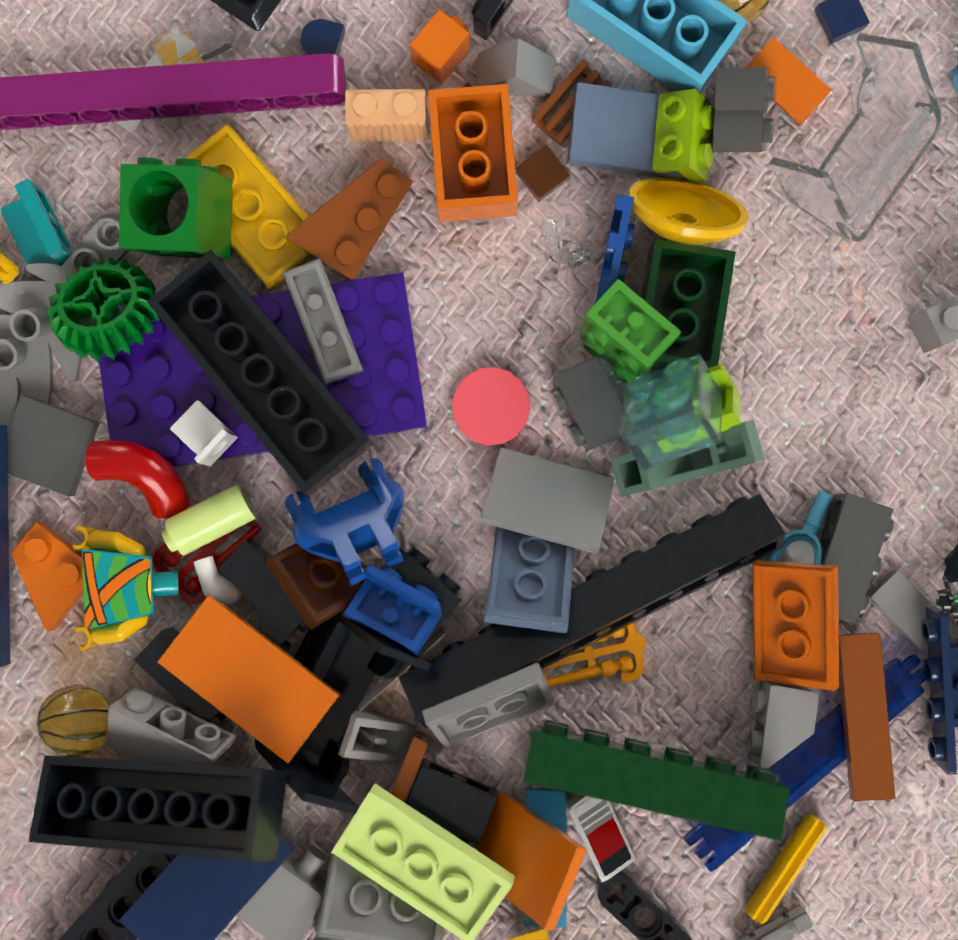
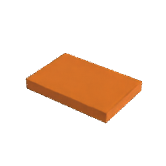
(796, 624)
(538, 856)

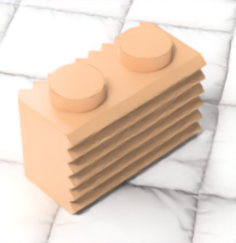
(386, 115)

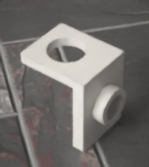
(203, 433)

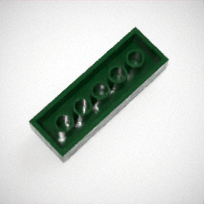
(658, 781)

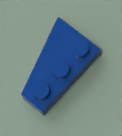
(620, 236)

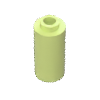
(208, 520)

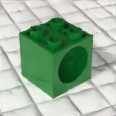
(145, 202)

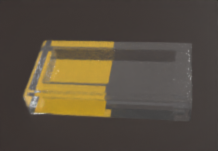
(195, 39)

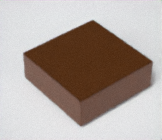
(542, 173)

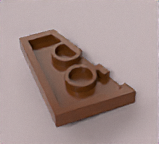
(352, 220)

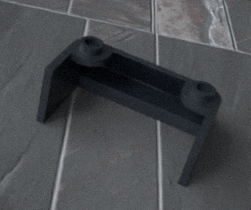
(347, 660)

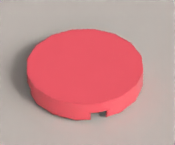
(491, 406)

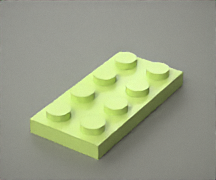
(423, 864)

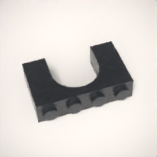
(276, 616)

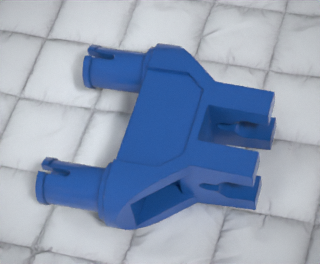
(353, 524)

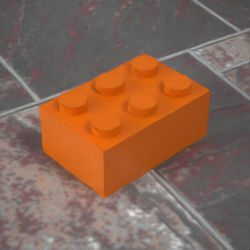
(473, 153)

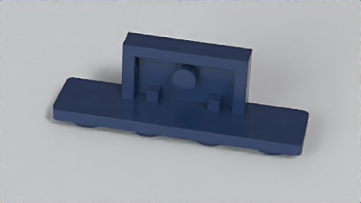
(942, 674)

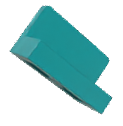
(36, 226)

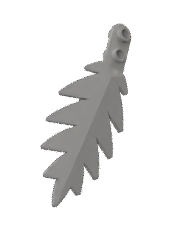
(27, 332)

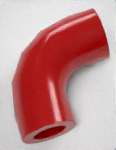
(142, 469)

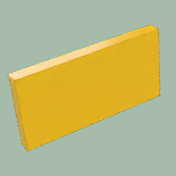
(260, 207)

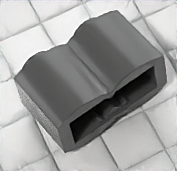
(742, 109)

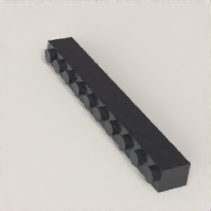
(605, 602)

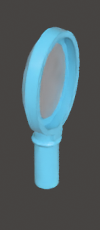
(803, 544)

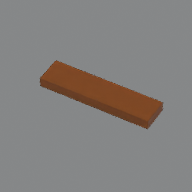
(865, 717)

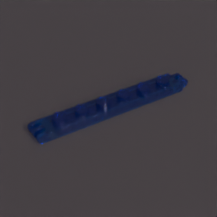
(812, 759)

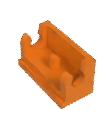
(797, 87)

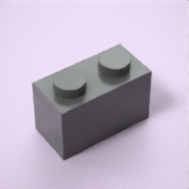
(589, 403)

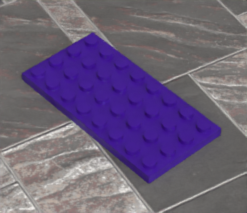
(161, 380)

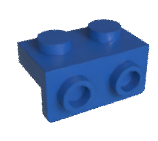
(395, 609)

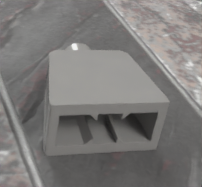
(288, 898)

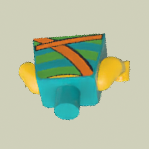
(118, 586)

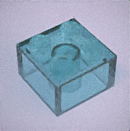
(671, 412)

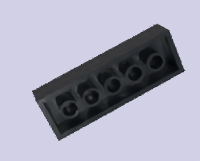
(260, 373)
(160, 807)

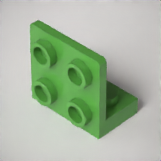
(626, 332)

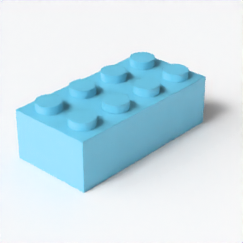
(669, 39)

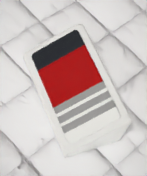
(601, 835)

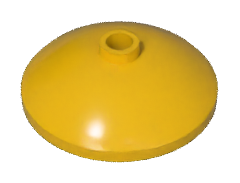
(687, 210)

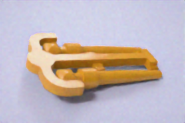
(632, 643)

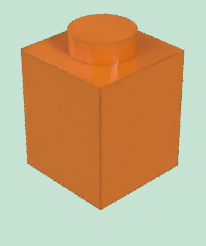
(440, 46)

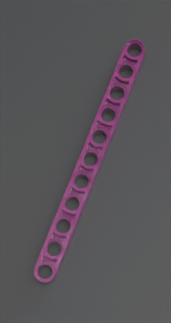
(172, 91)

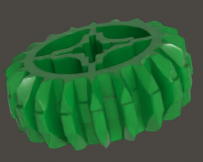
(102, 309)

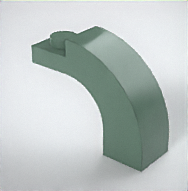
(737, 448)

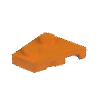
(50, 573)

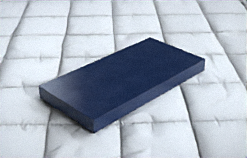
(199, 896)

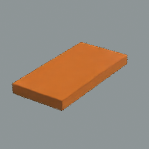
(249, 678)

